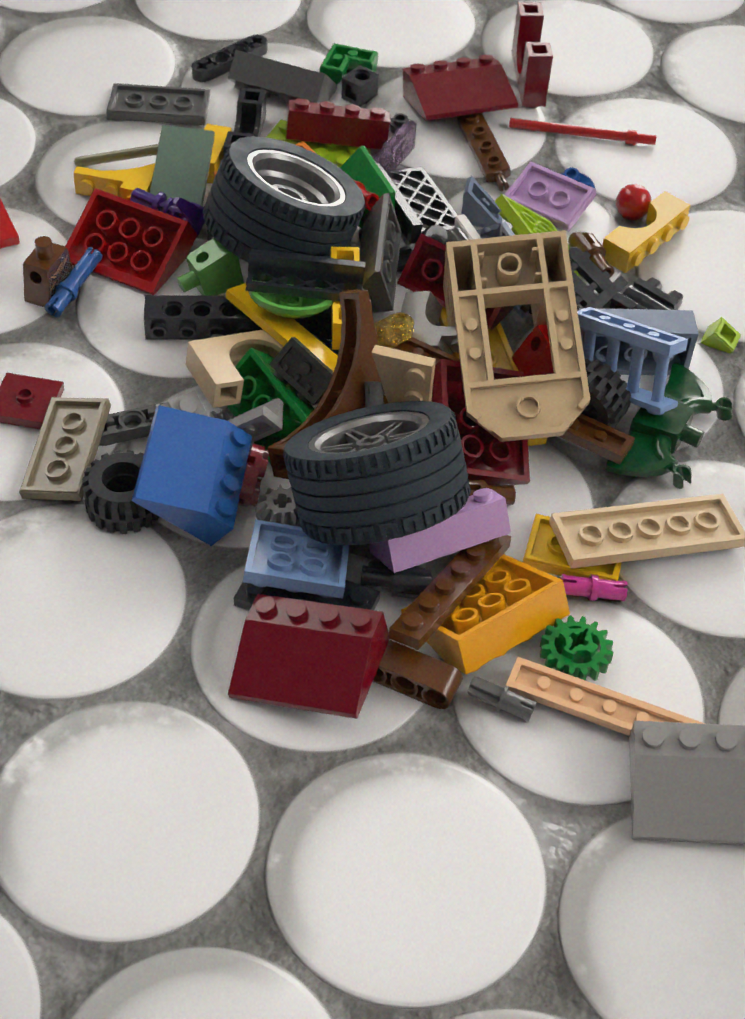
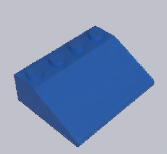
(193, 472)

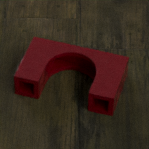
(531, 56)

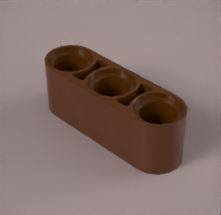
(418, 675)

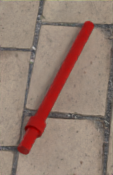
(630, 137)

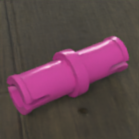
(595, 587)

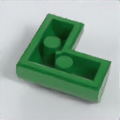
(344, 58)

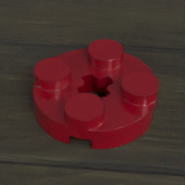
(255, 468)

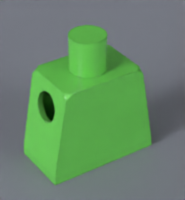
(211, 270)

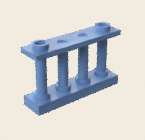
(640, 338)

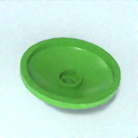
(290, 306)

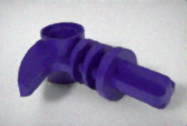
(176, 207)

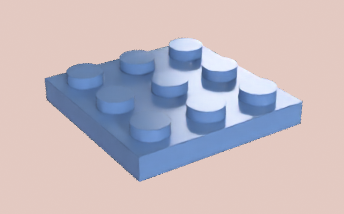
(293, 561)

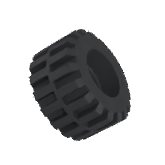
(607, 394)
(103, 502)

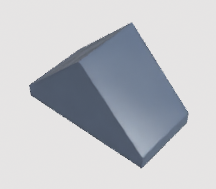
(479, 205)

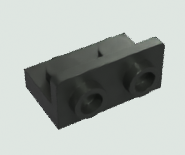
(302, 370)

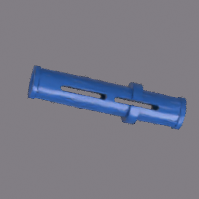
(68, 289)

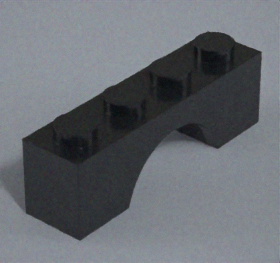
(249, 115)

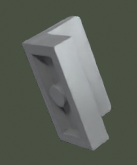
(261, 420)

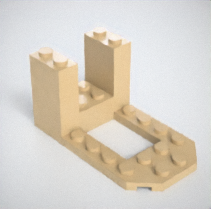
(513, 273)

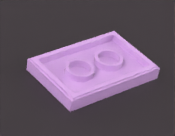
(551, 195)

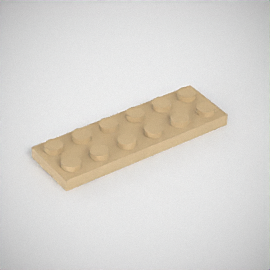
(647, 530)

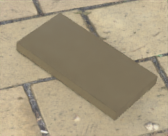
(65, 448)

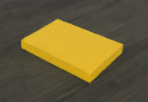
(546, 554)

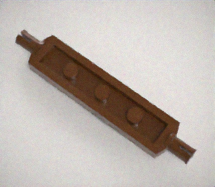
(485, 149)

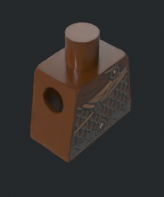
(45, 270)

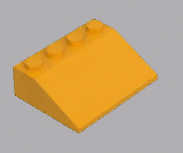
(499, 614)

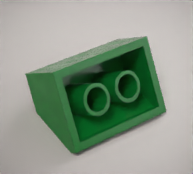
(364, 169)

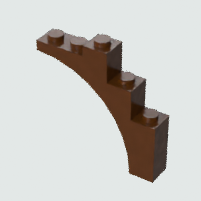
(352, 369)

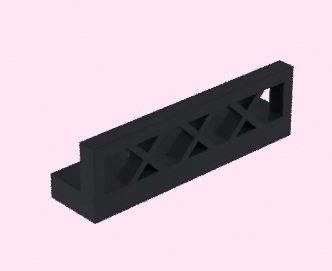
(304, 272)

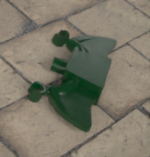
(661, 435)

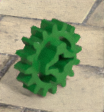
(578, 650)

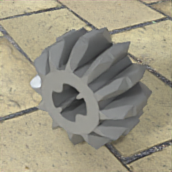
(277, 507)

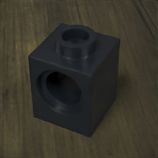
(359, 86)

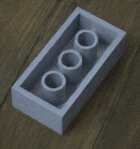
(672, 321)

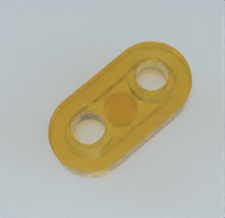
(394, 329)

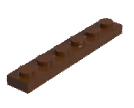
(446, 592)

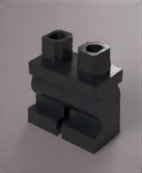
(647, 296)

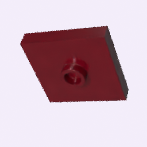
(26, 399)

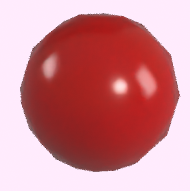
(633, 201)

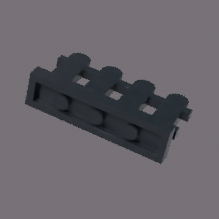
(595, 277)

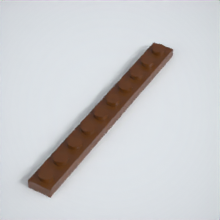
(583, 432)

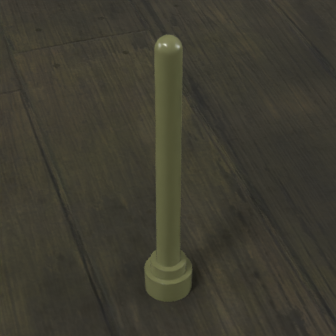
(118, 155)

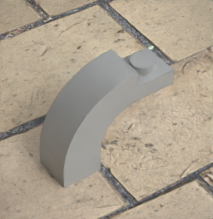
(426, 312)

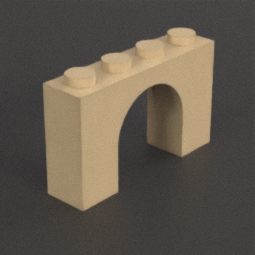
(214, 362)

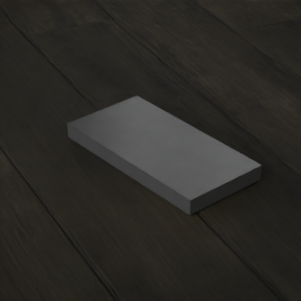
(158, 104)

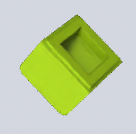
(721, 336)

